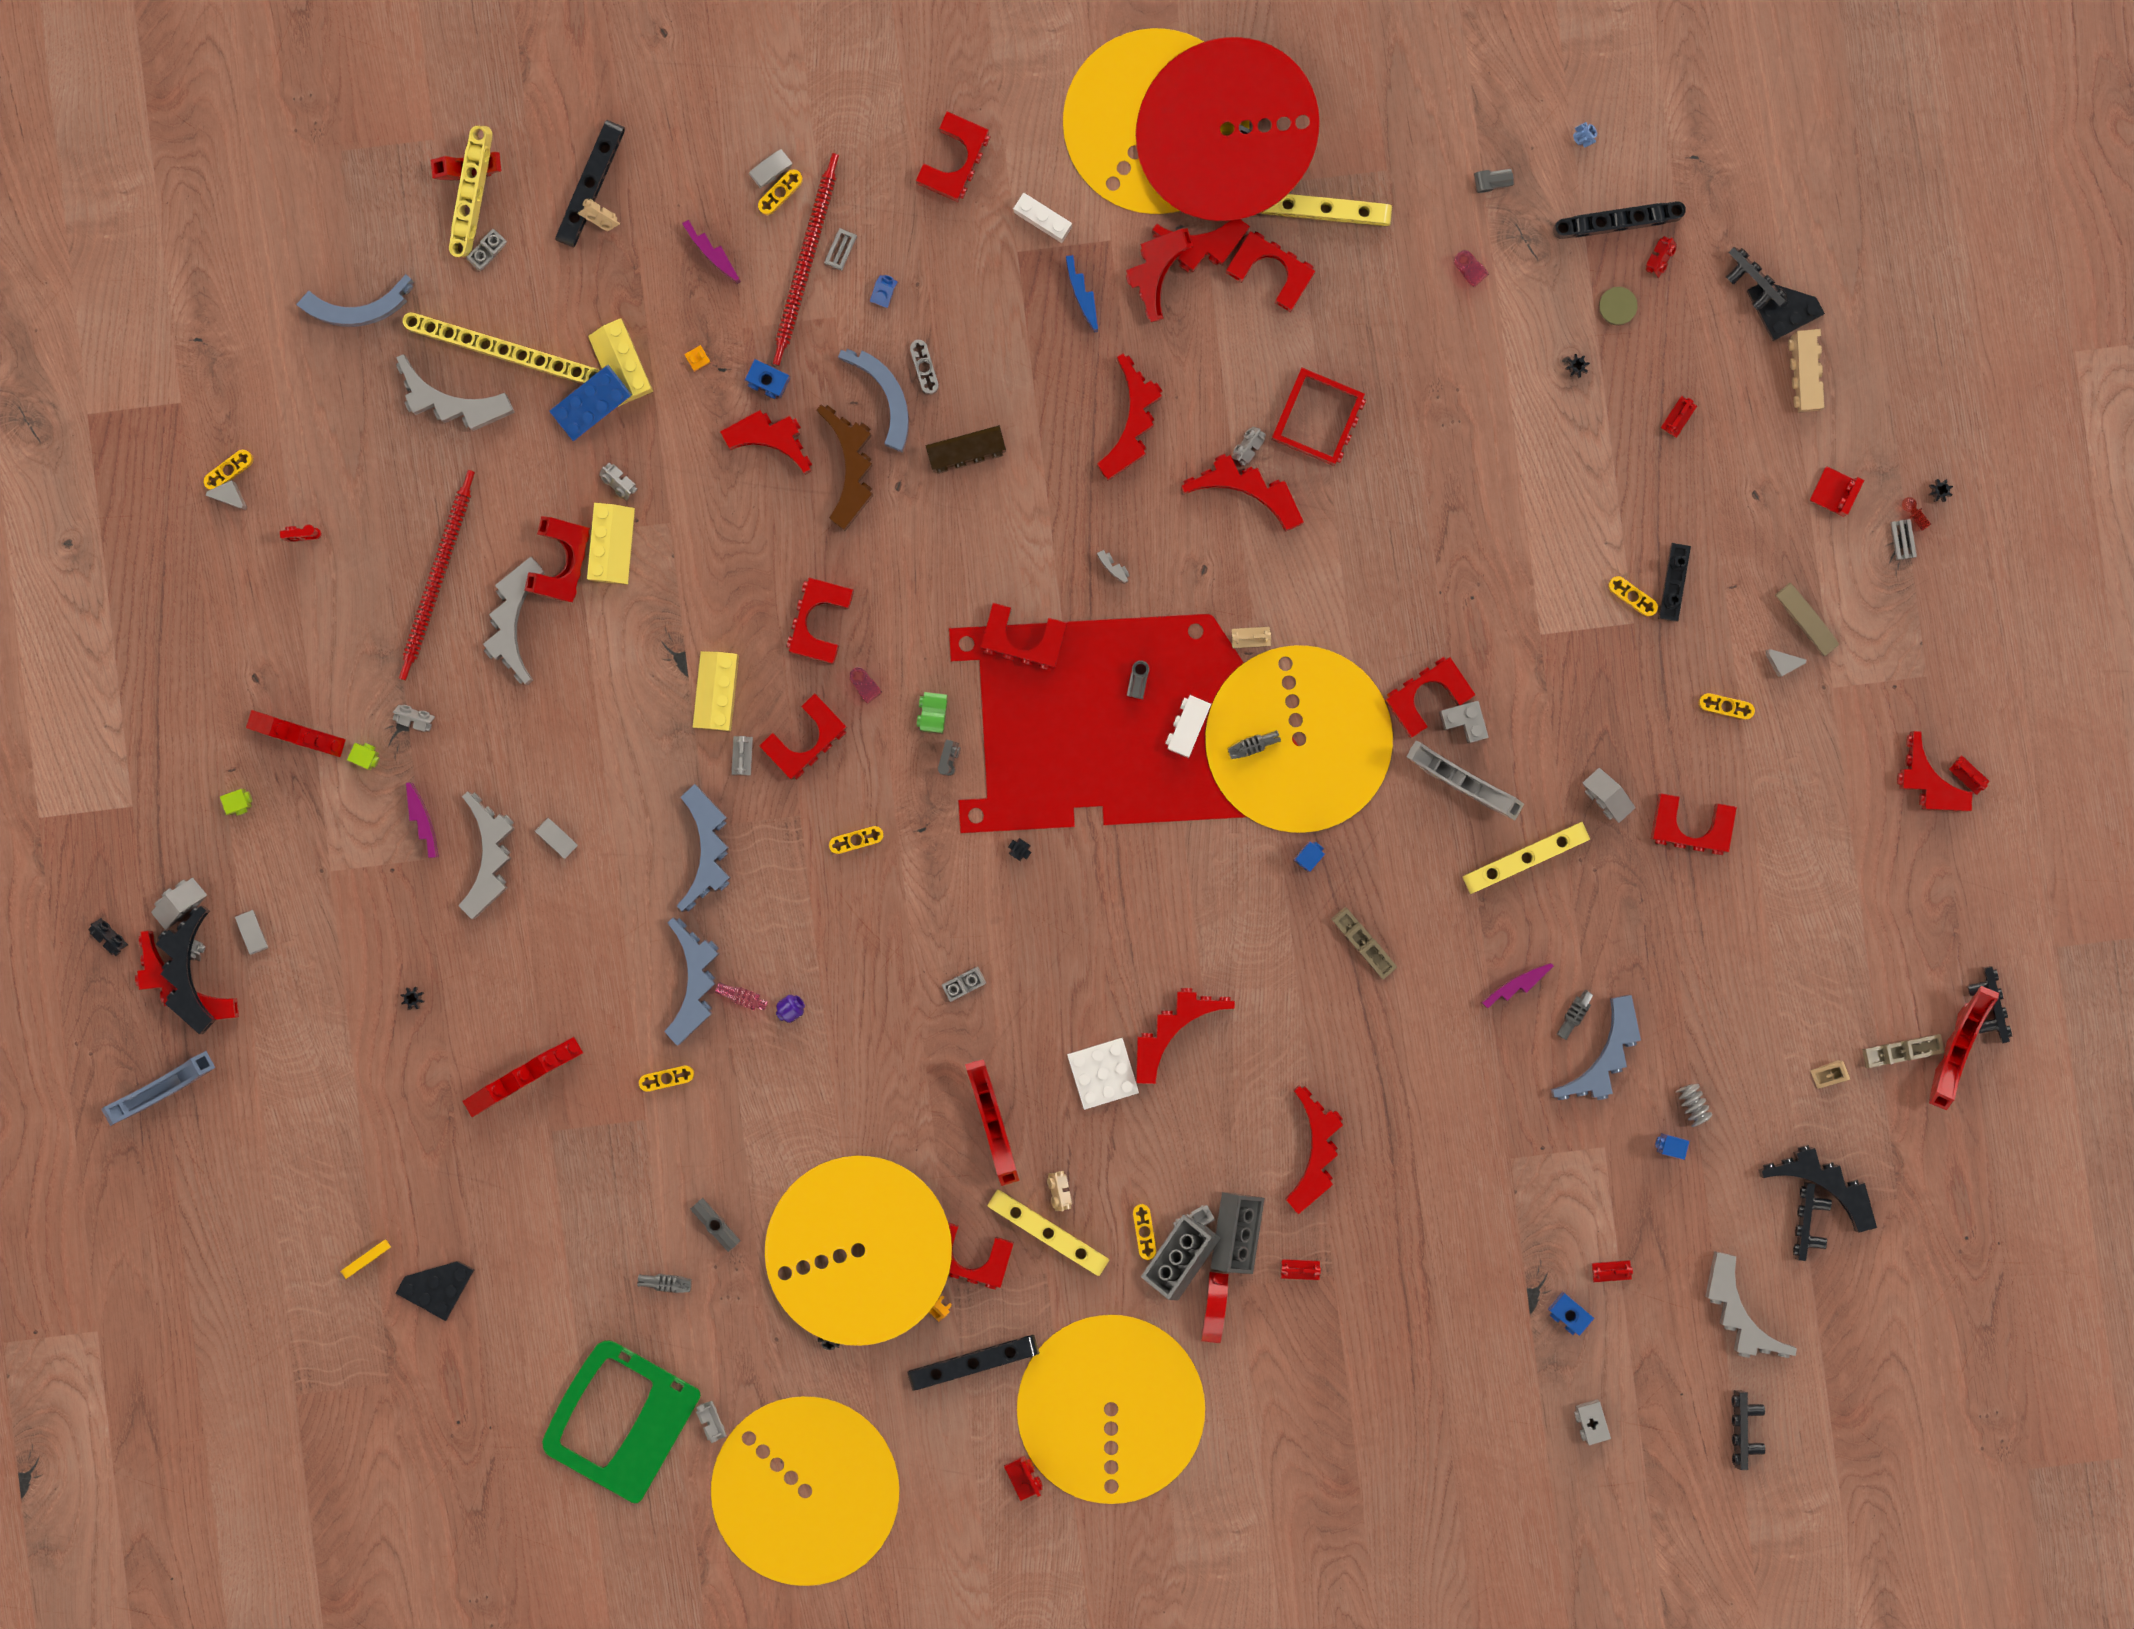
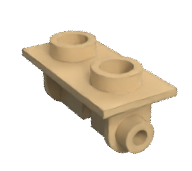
(604, 218)
(1251, 637)
(1056, 1182)

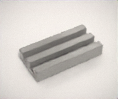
(834, 264)
(1903, 537)

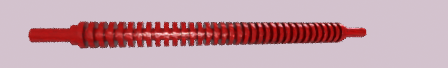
(815, 224)
(463, 492)

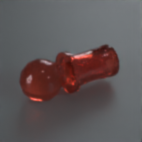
(1910, 505)

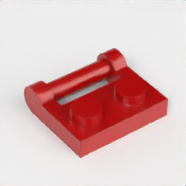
(294, 534)

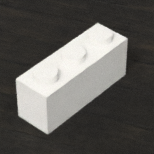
(1042, 217)
(1188, 726)

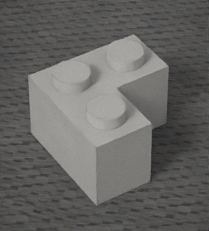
(1470, 717)
(1608, 795)
(178, 902)

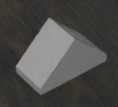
(228, 494)
(1782, 662)

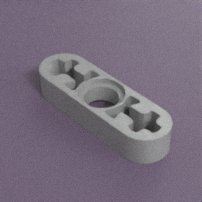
(923, 382)

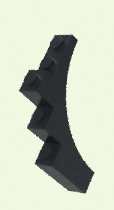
(178, 972)
(1852, 1197)

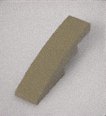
(1807, 619)
(1364, 943)
(1903, 1051)

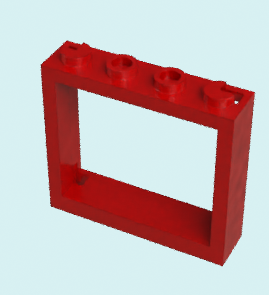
(1345, 437)

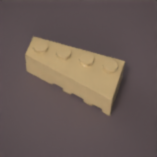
(1806, 370)

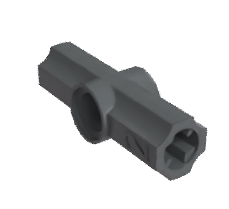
(706, 1214)

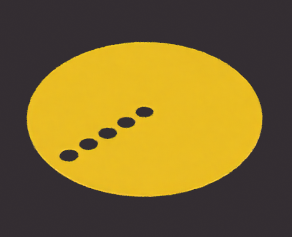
(1104, 112)
(1343, 750)
(903, 1258)
(1117, 1363)
(850, 1499)

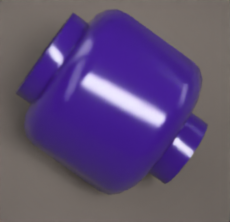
(790, 1008)

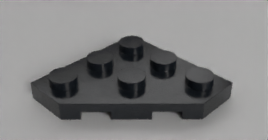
(1781, 320)
(436, 1288)

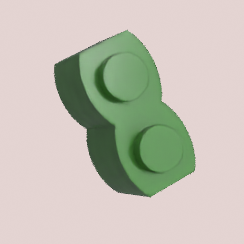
(933, 712)

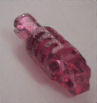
(742, 996)

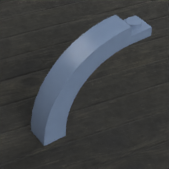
(360, 315)
(899, 415)
(159, 1089)

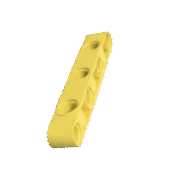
(470, 191)
(1341, 210)
(1513, 863)
(1060, 1241)

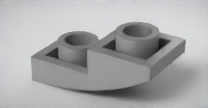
(770, 168)
(486, 250)
(1117, 571)
(556, 838)
(251, 932)
(964, 984)

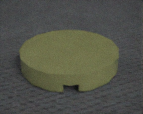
(1618, 305)

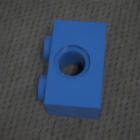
(759, 371)
(1309, 856)
(1672, 1146)
(1581, 1318)

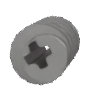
(1695, 1104)

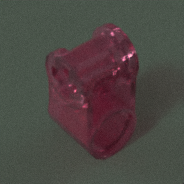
(1472, 271)
(867, 687)

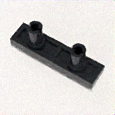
(1766, 282)
(1674, 582)
(2000, 1012)
(1802, 1230)
(1742, 1448)

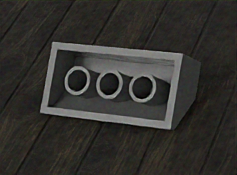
(1239, 1233)
(1180, 1257)

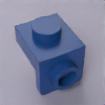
(883, 290)

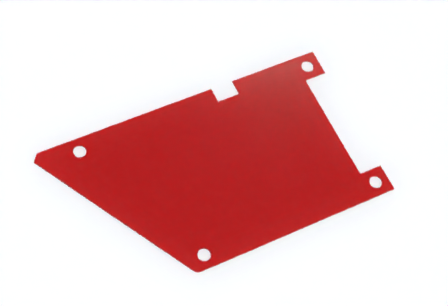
(1079, 739)

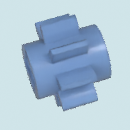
(1585, 134)

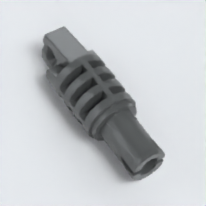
(1253, 745)
(1575, 1014)
(665, 1283)

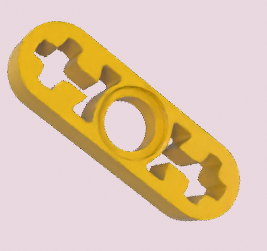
(793, 185)
(243, 466)
(1641, 609)
(1711, 708)
(844, 848)
(654, 1086)
(1151, 1236)
(365, 1259)

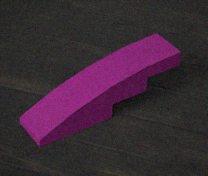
(715, 256)
(419, 813)
(1524, 982)

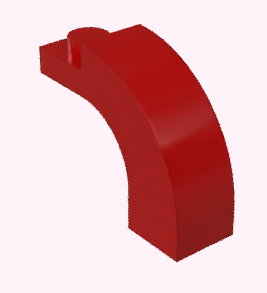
(450, 167)
(1215, 1307)

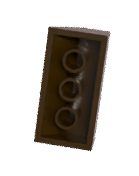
(965, 449)

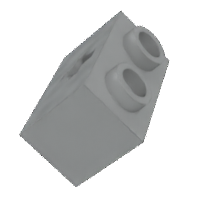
(1600, 1430)

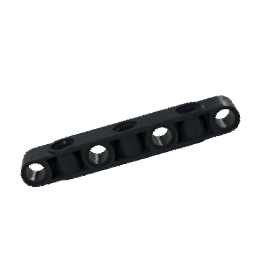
(596, 170)
(1619, 220)
(959, 1367)

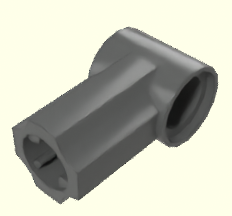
(1488, 181)
(1137, 682)

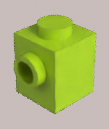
(364, 756)
(236, 802)

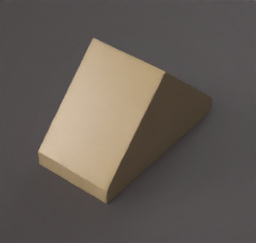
(1830, 1074)

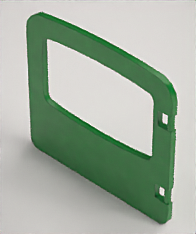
(648, 1441)

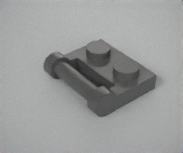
(950, 752)

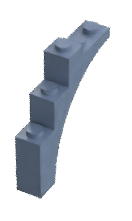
(709, 874)
(698, 957)
(1596, 1079)

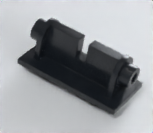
(114, 942)

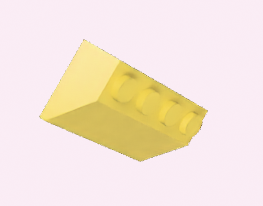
(616, 349)
(611, 543)
(715, 691)

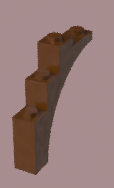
(852, 439)

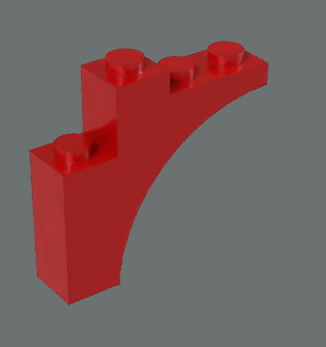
(1216, 244)
(1149, 276)
(780, 436)
(295, 733)
(1921, 776)

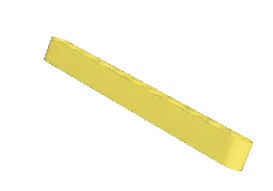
(495, 346)

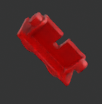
(1665, 250)
(1679, 416)
(1969, 775)
(1300, 1269)
(1612, 1271)

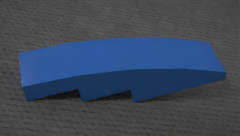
(1084, 299)

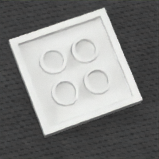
(1103, 1073)

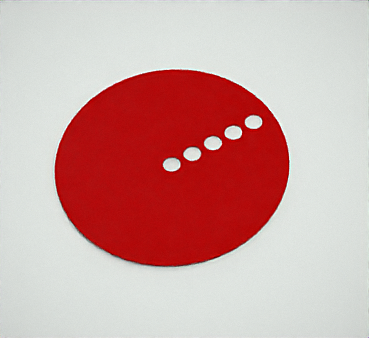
(1182, 120)

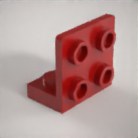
(1836, 491)
(1023, 1479)

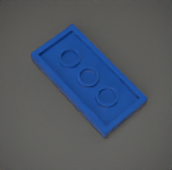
(590, 403)

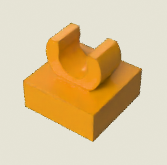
(697, 358)
(940, 1311)

